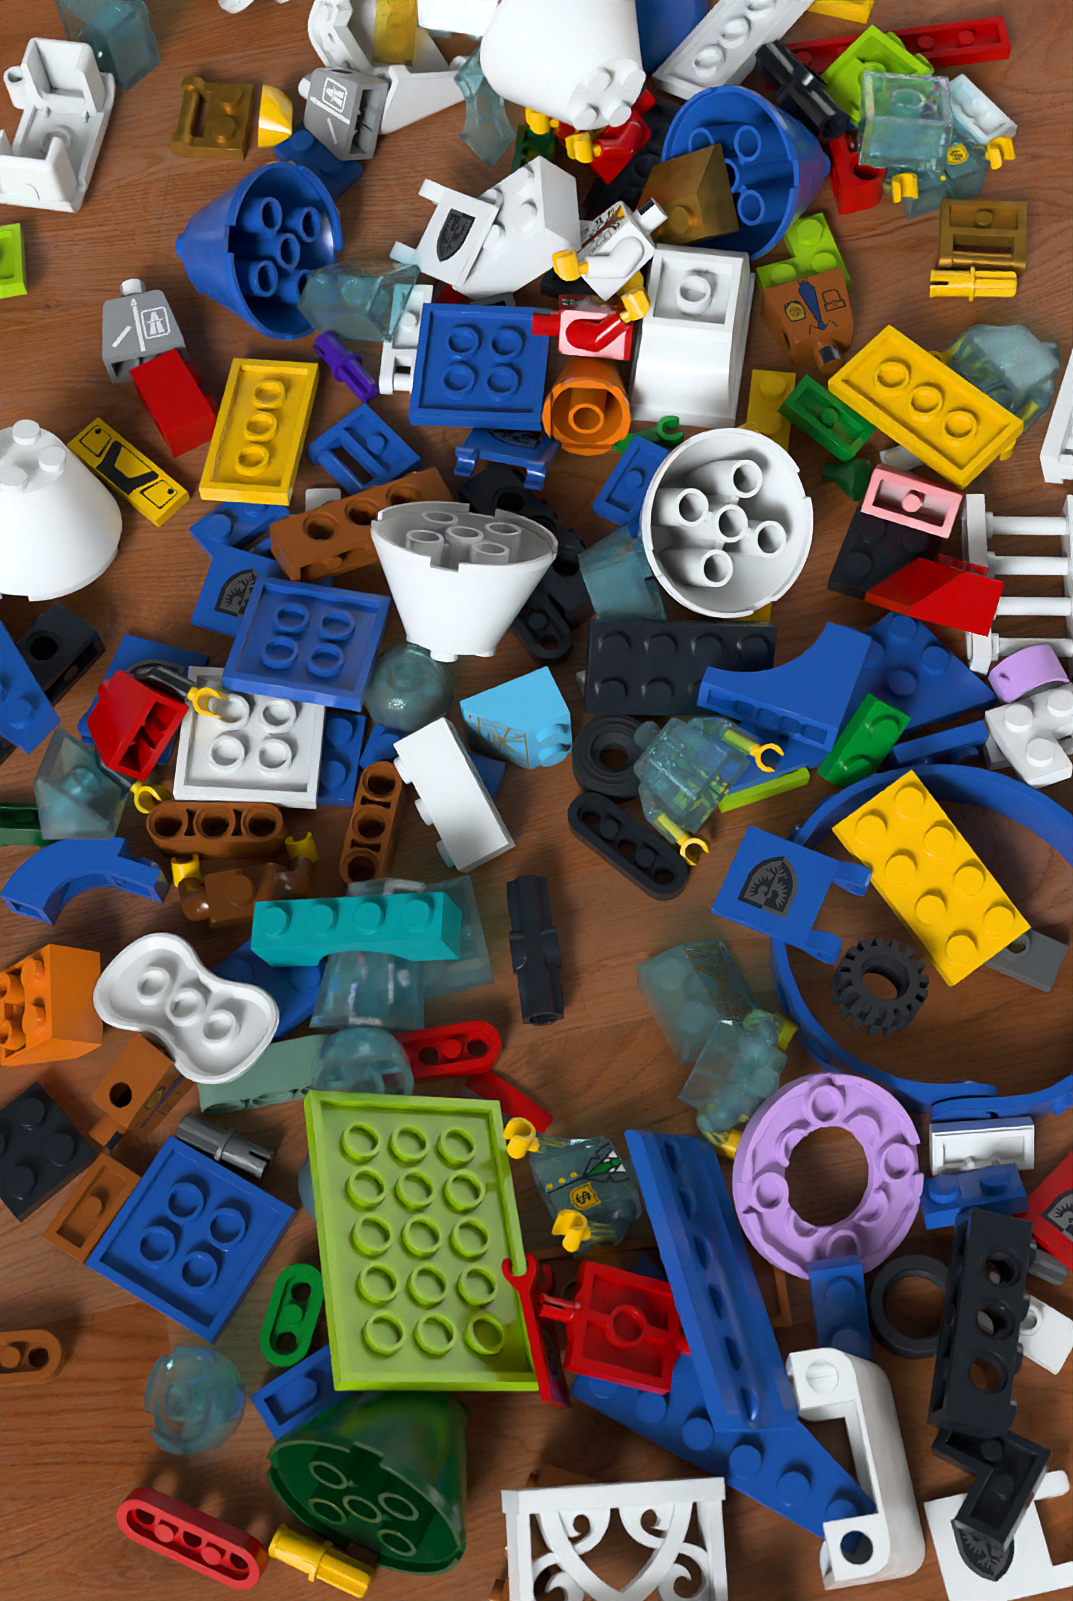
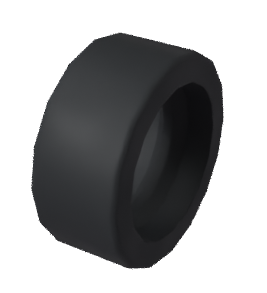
(879, 1323)

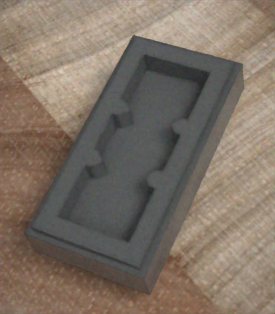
(1031, 960)

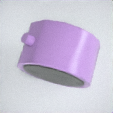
(1027, 674)

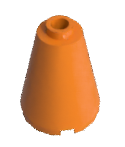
(587, 406)

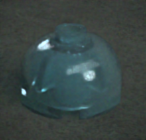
(409, 689)
(362, 1062)
(194, 1400)

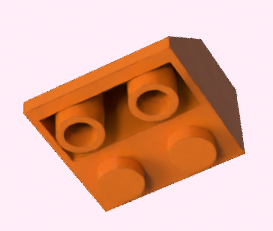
(49, 1007)

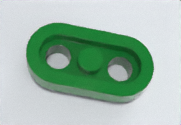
(292, 1316)

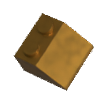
(694, 197)

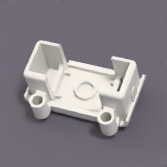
(60, 125)

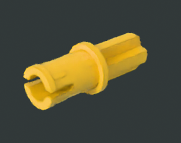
(973, 283)
(321, 1561)

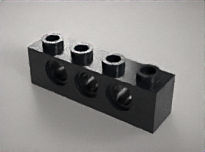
(504, 490)
(76, 651)
(955, 1398)

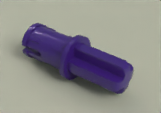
(346, 366)

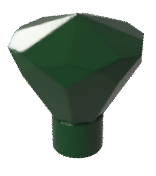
(850, 477)

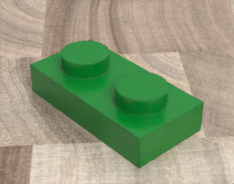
(826, 419)
(864, 742)

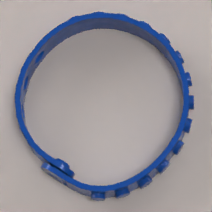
(956, 783)

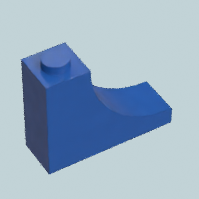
(799, 698)

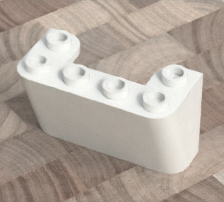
(839, 1386)

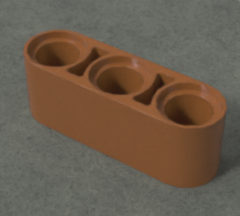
(373, 811)
(201, 817)

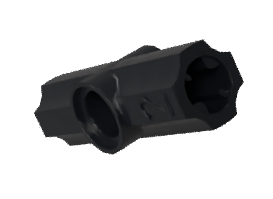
(801, 91)
(535, 950)

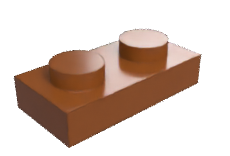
(91, 1208)

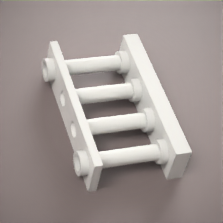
(975, 530)

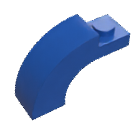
(71, 867)

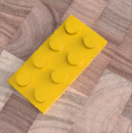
(925, 407)
(260, 432)
(931, 878)

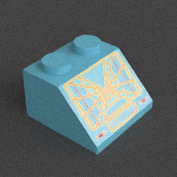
(520, 721)

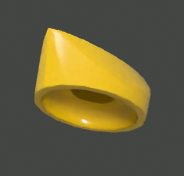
(275, 117)

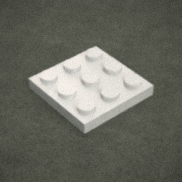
(253, 752)

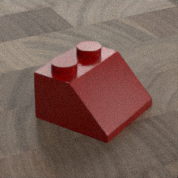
(942, 593)

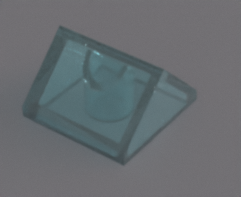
(73, 794)

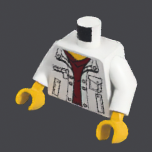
(611, 247)

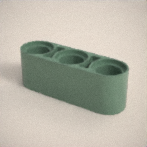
(276, 1078)

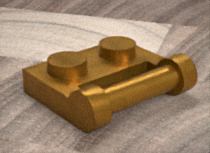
(226, 120)
(982, 225)

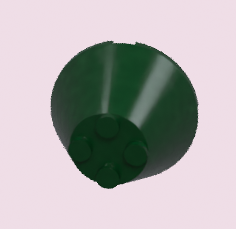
(381, 1476)

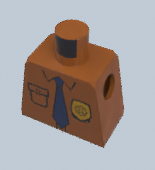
(811, 319)
(137, 1091)

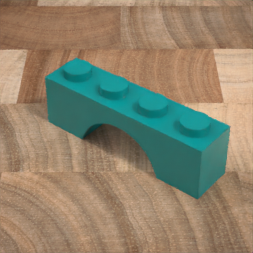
(395, 924)

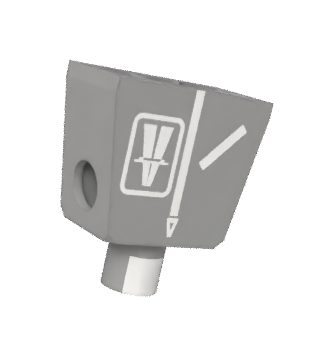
(344, 110)
(137, 330)

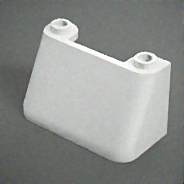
(344, 38)

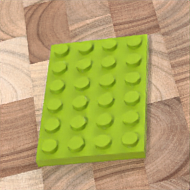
(415, 1241)

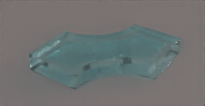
(486, 123)

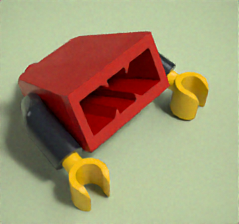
(136, 723)

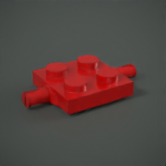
(619, 1327)

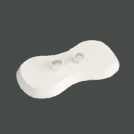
(203, 1021)

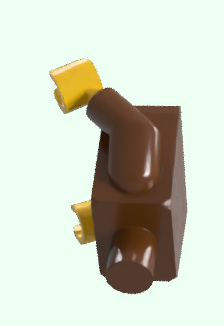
(230, 895)

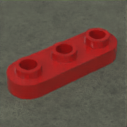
(452, 1047)
(192, 1538)

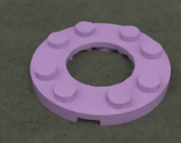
(893, 1172)

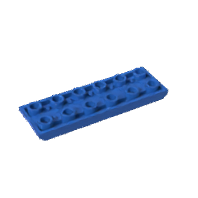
(713, 1283)

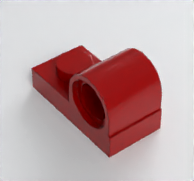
(852, 185)

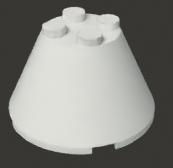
(566, 58)
(54, 517)
(726, 522)
(459, 572)

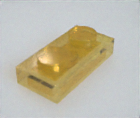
(394, 31)

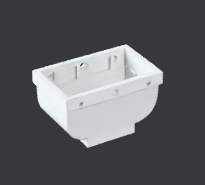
(692, 337)

